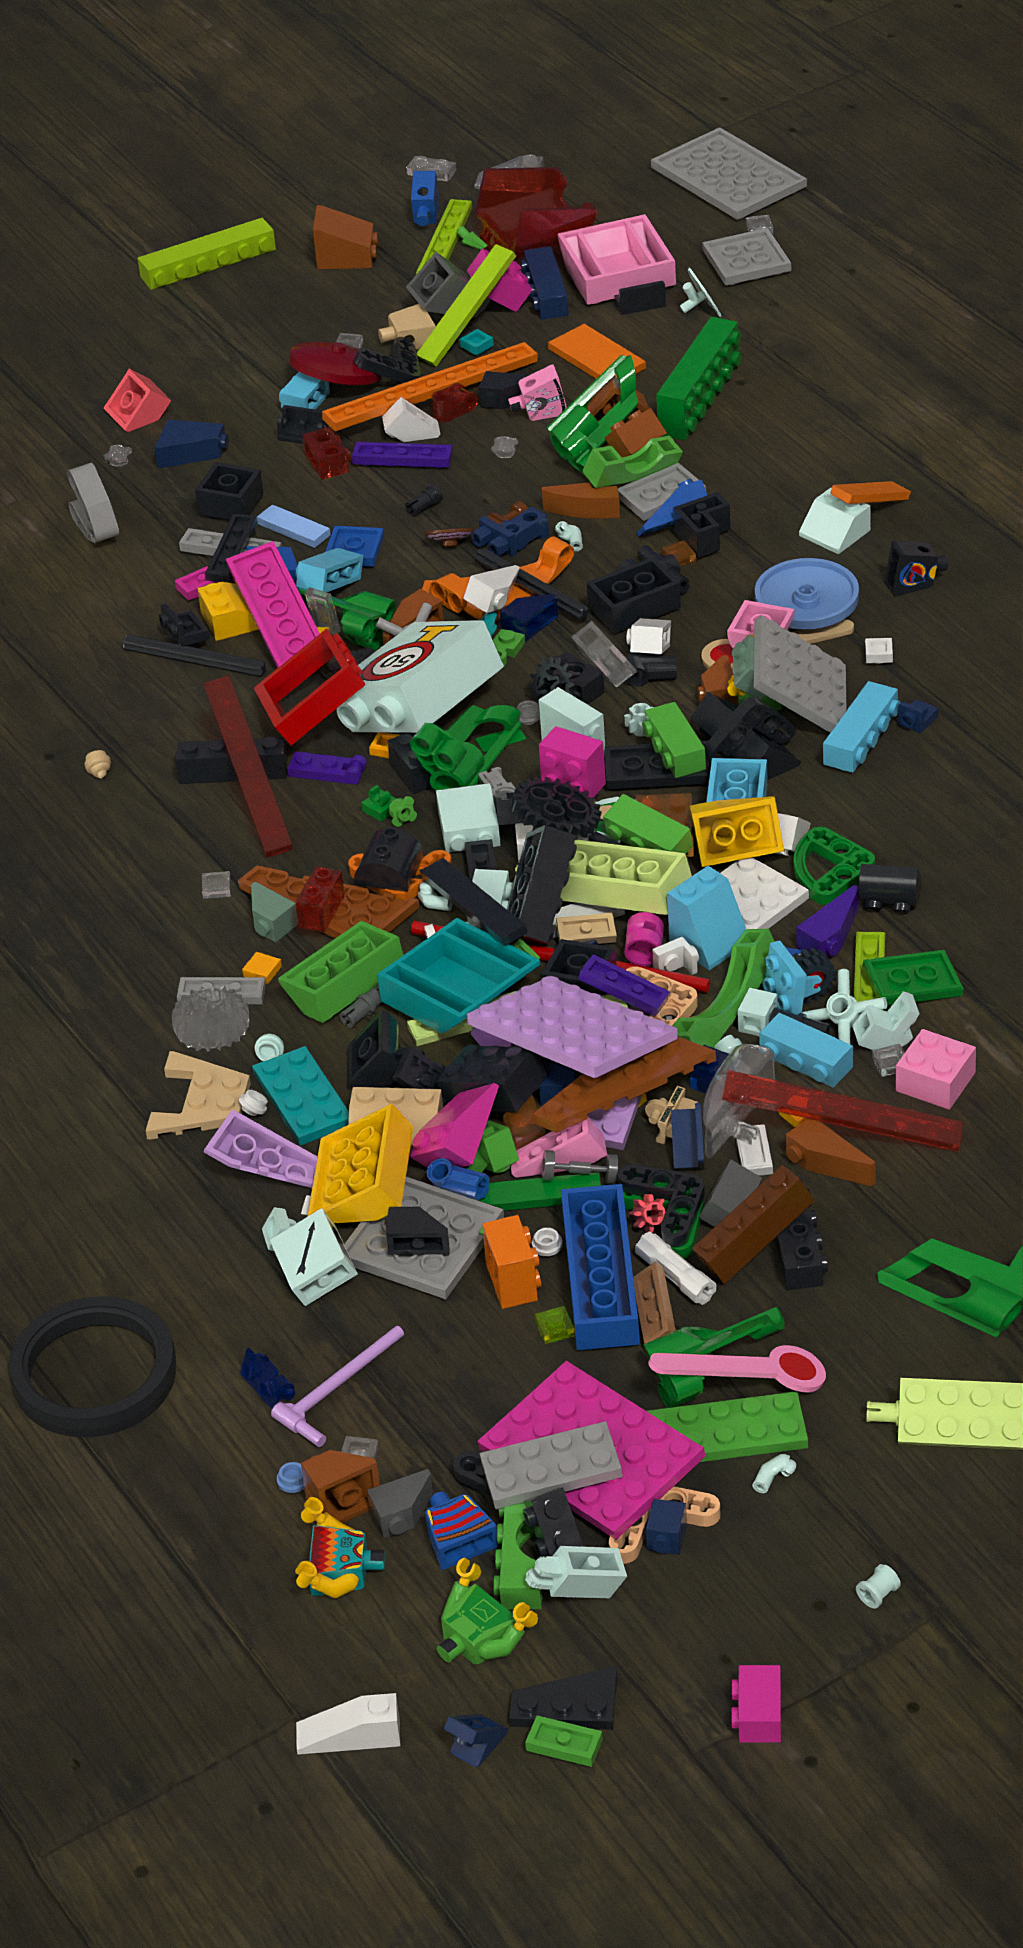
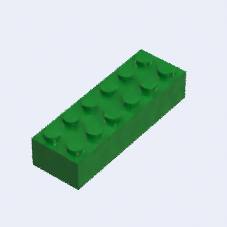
(699, 377)

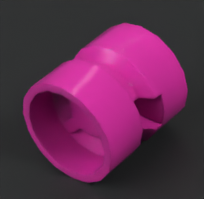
(642, 936)

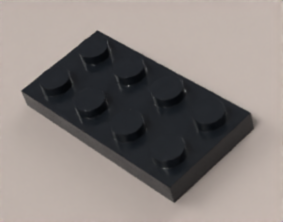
(642, 767)

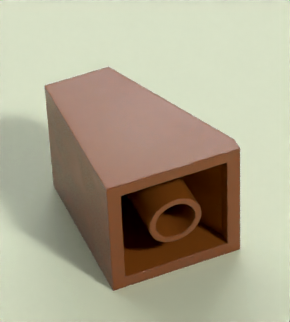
(343, 240)

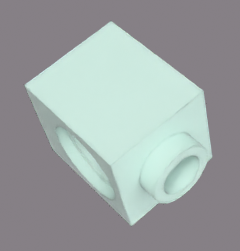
(755, 1011)

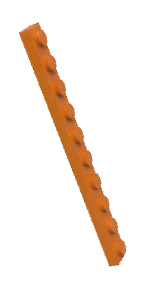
(423, 388)

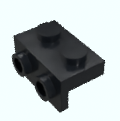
(183, 627)

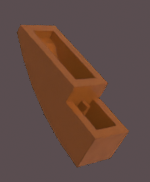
(582, 501)

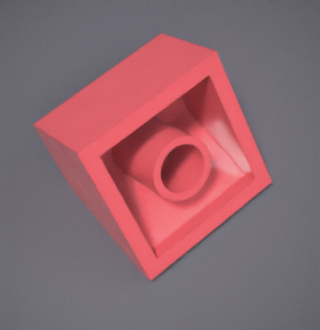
(136, 402)

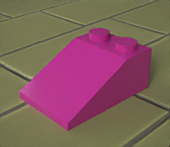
(456, 1128)

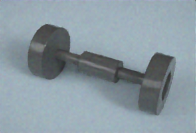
(610, 1169)

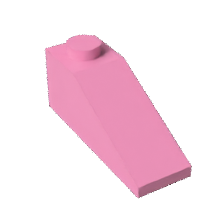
(577, 1143)

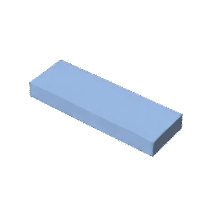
(293, 526)

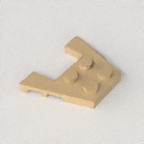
(209, 1098)

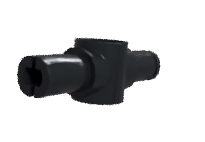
(669, 562)

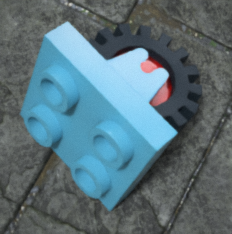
(797, 977)

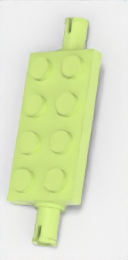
(955, 1413)

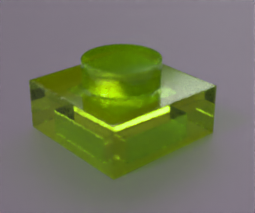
(554, 1324)

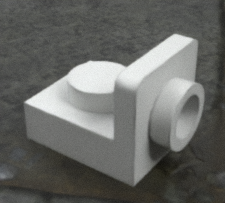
(676, 955)

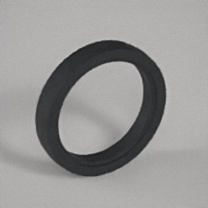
(107, 1418)

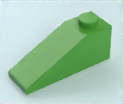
(497, 1147)

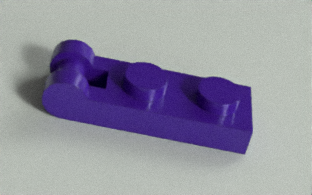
(327, 767)

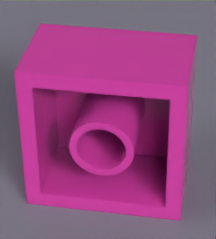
(510, 289)
(573, 759)

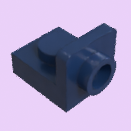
(916, 715)

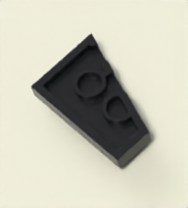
(577, 1700)

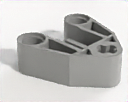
(92, 508)

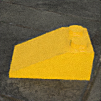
(225, 610)
(736, 829)

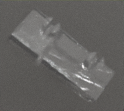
(727, 1117)

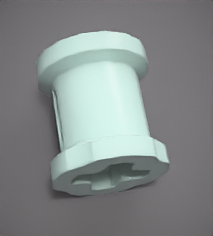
(878, 1586)

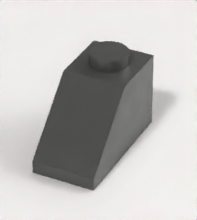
(400, 1502)

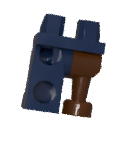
(511, 530)

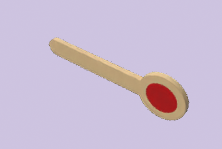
(721, 647)

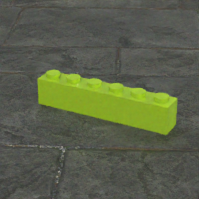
(206, 253)

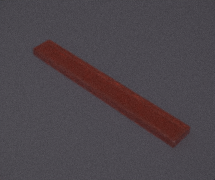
(248, 766)
(842, 1110)

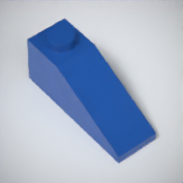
(663, 517)

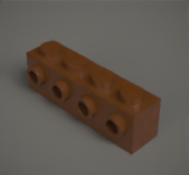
(753, 1224)

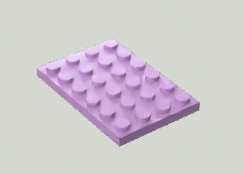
(572, 1026)

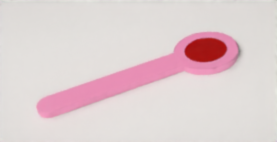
(786, 1364)

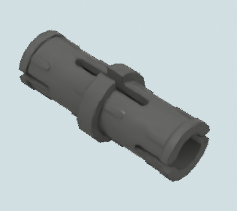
(364, 1005)

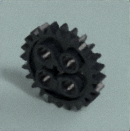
(556, 806)

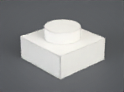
(878, 650)

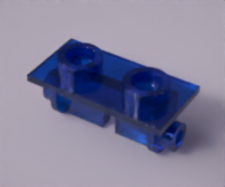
(264, 1378)

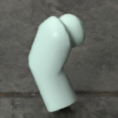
(571, 534)
(770, 1469)

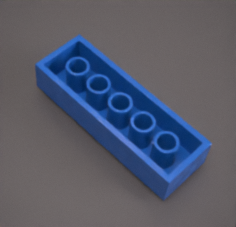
(600, 1267)

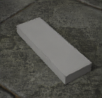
(250, 987)

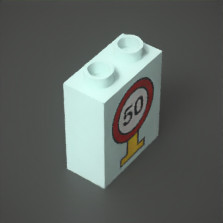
(420, 676)

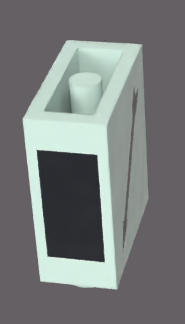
(313, 1257)

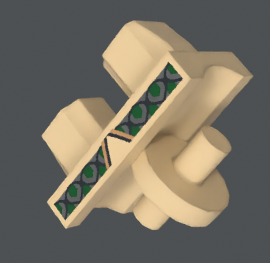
(660, 1112)

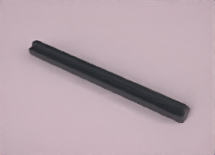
(534, 585)
(194, 655)

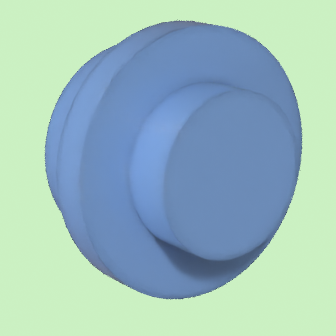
(290, 1477)

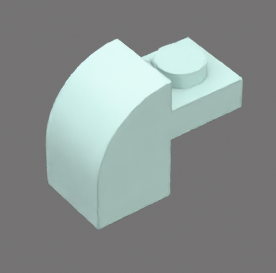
(887, 1028)

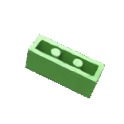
(674, 740)
(645, 827)

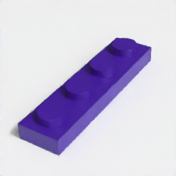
(402, 454)

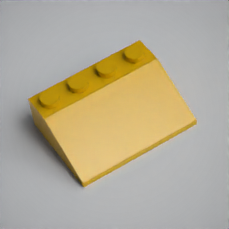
(363, 1168)

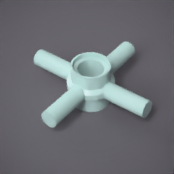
(841, 1001)

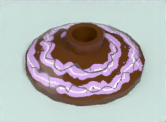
(449, 536)

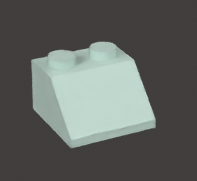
(835, 523)

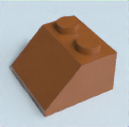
(340, 1482)

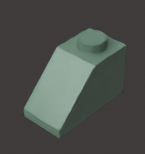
(272, 912)

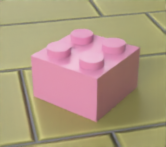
(935, 1069)

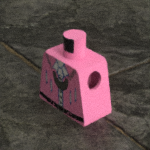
(540, 395)

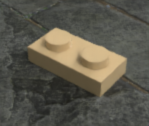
(587, 928)

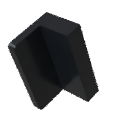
(641, 297)

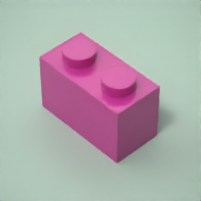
(759, 1703)

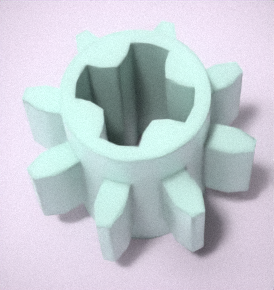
(635, 718)

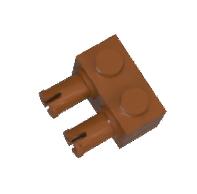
(634, 434)

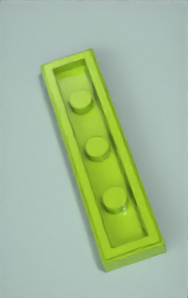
(868, 946)

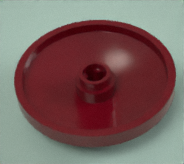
(330, 363)

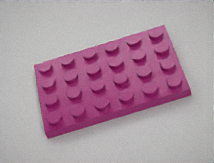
(648, 1449)

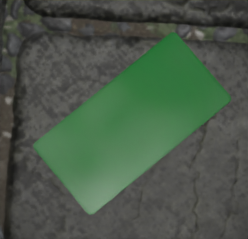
(487, 741)

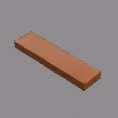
(870, 492)

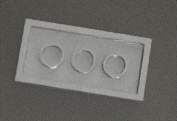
(551, 1462)

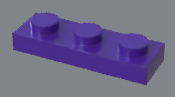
(624, 985)

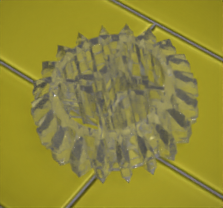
(210, 1018)

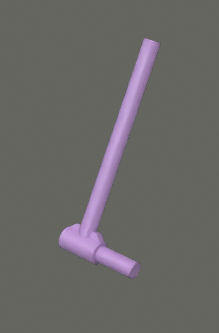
(294, 1415)

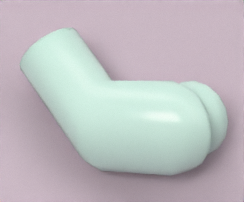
(431, 900)

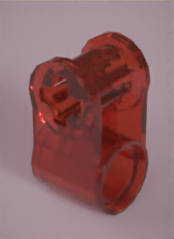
(452, 402)

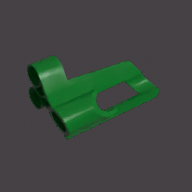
(578, 431)
(361, 615)

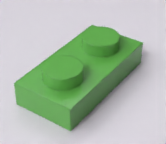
(564, 1741)

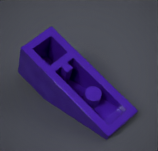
(830, 925)

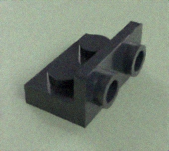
(417, 1070)
(551, 1522)

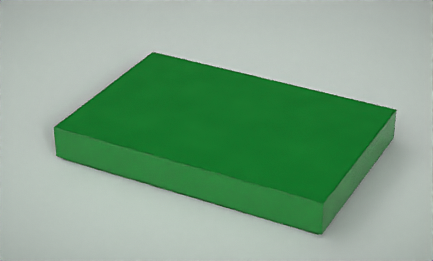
(921, 974)

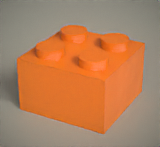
(511, 1261)

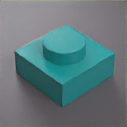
(476, 342)

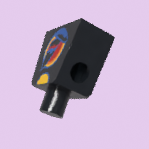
(912, 567)

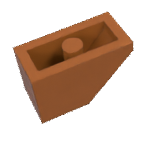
(716, 680)

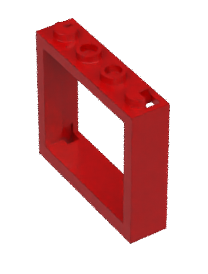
(323, 699)

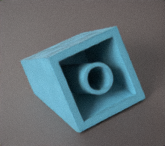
(705, 916)

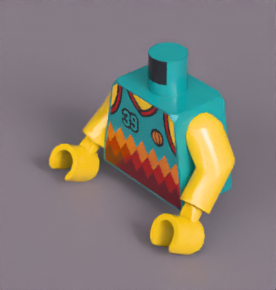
(336, 1555)

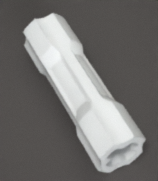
(685, 1276)

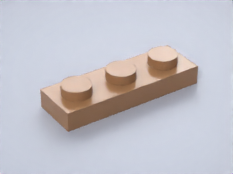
(653, 1302)

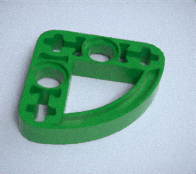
(825, 843)

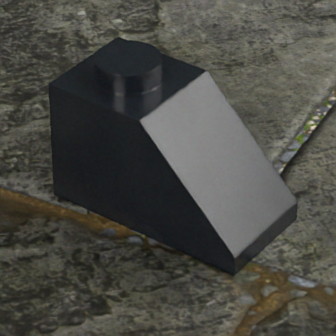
(498, 388)
(415, 1232)

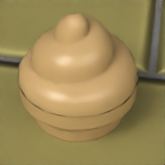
(97, 763)

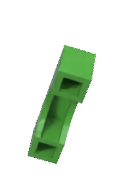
(608, 468)
(513, 1562)

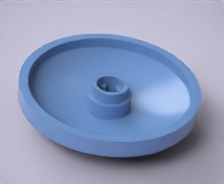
(813, 587)

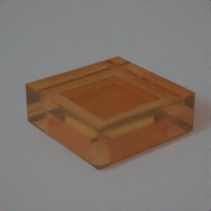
(681, 551)

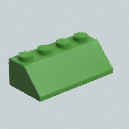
(341, 970)

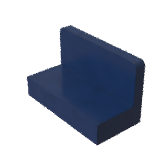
(687, 1139)

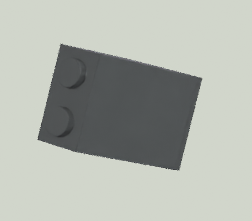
(439, 285)

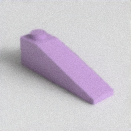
(258, 1150)

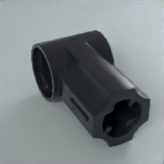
(651, 668)

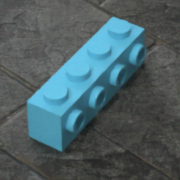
(860, 727)

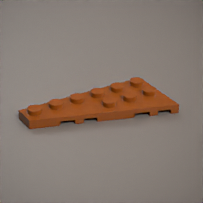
(357, 906)
(626, 1081)

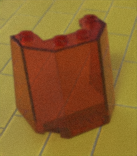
(526, 208)

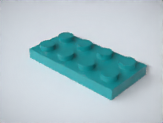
(302, 1095)

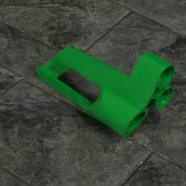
(458, 762)
(994, 1291)
(702, 1341)

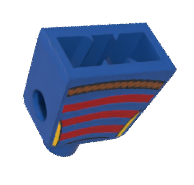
(458, 1529)

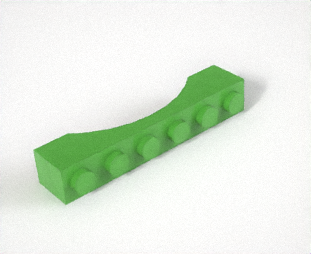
(745, 971)

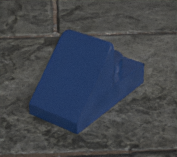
(474, 1737)

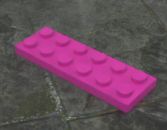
(273, 601)

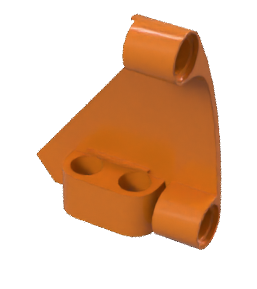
(551, 562)

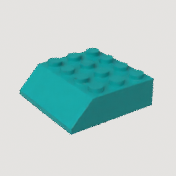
(452, 975)

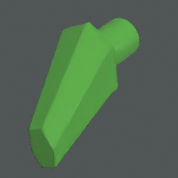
(471, 239)

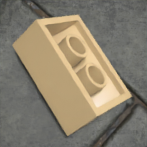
(414, 1104)

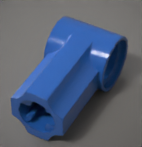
(458, 1179)

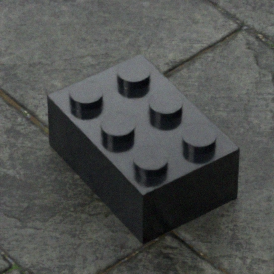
(633, 593)
(512, 1068)

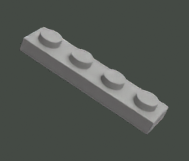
(207, 542)

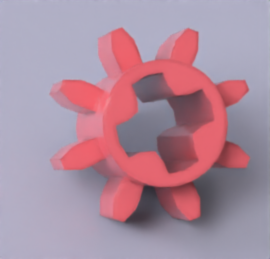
(641, 1208)

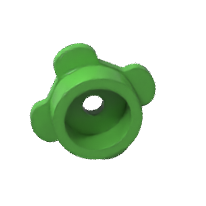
(396, 808)

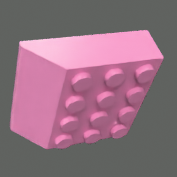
(616, 257)

